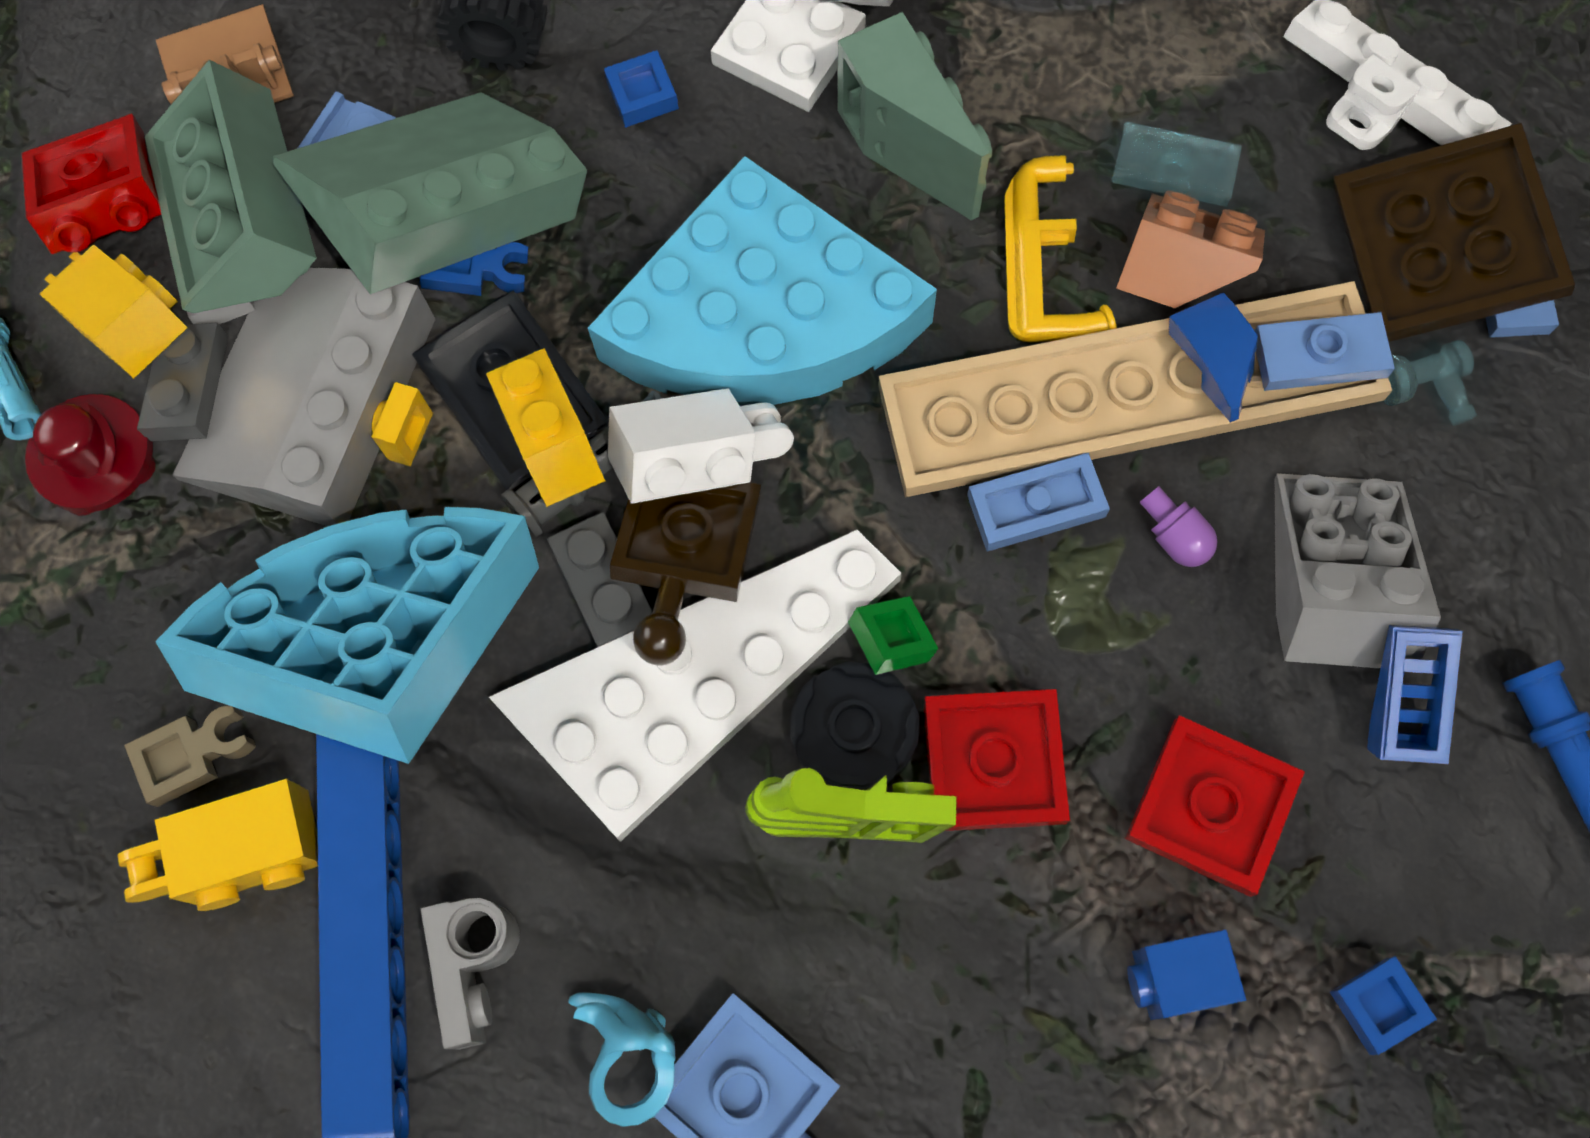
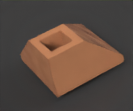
(1189, 251)

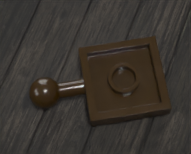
(683, 546)

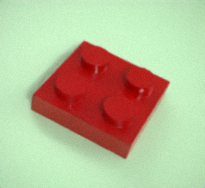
(998, 758)
(1215, 806)

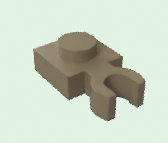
(181, 755)

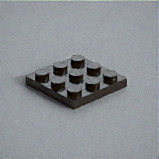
(1453, 233)

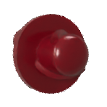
(88, 454)

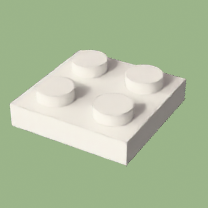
(787, 46)

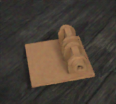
(237, 42)

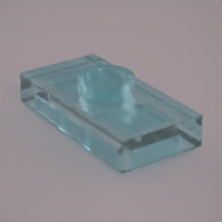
(1176, 162)

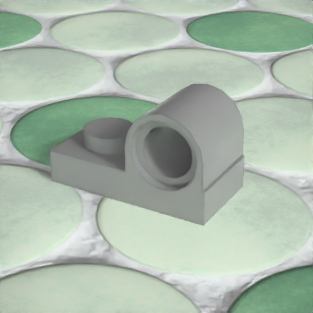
(461, 1003)

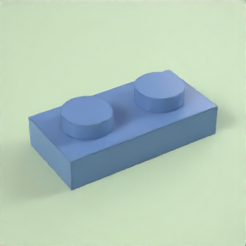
(1037, 502)

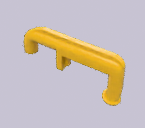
(1024, 262)

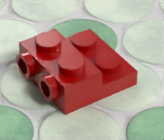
(89, 185)

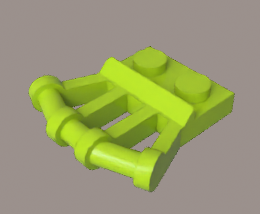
(809, 808)

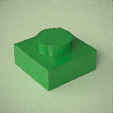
(892, 635)

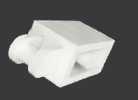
(691, 443)

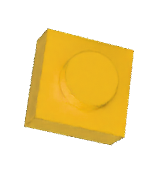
(401, 423)

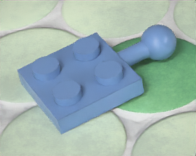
(744, 1082)

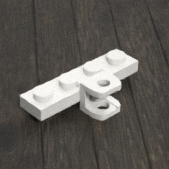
(1385, 82)

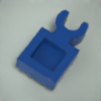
(468, 274)

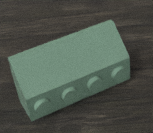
(222, 202)

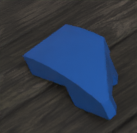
(1221, 347)

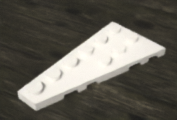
(639, 729)

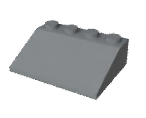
(303, 395)

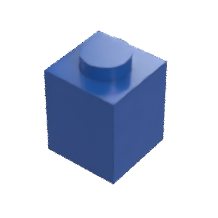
(1185, 976)

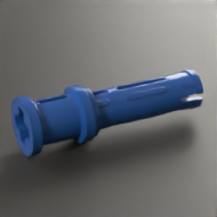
(1558, 727)

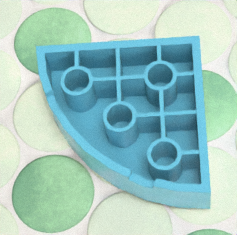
(761, 300)
(358, 624)

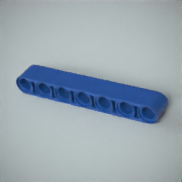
(361, 944)

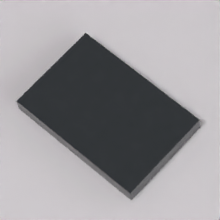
(458, 370)

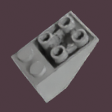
(1347, 569)

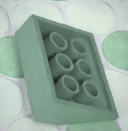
(435, 187)

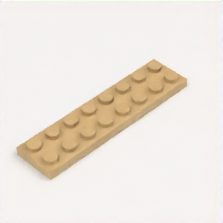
(1089, 396)

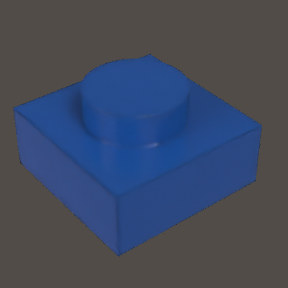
(641, 88)
(1383, 1006)

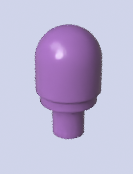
(1181, 530)

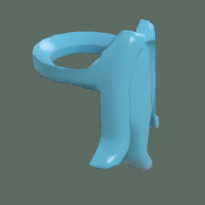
(627, 1030)

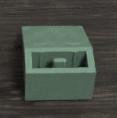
(911, 114)

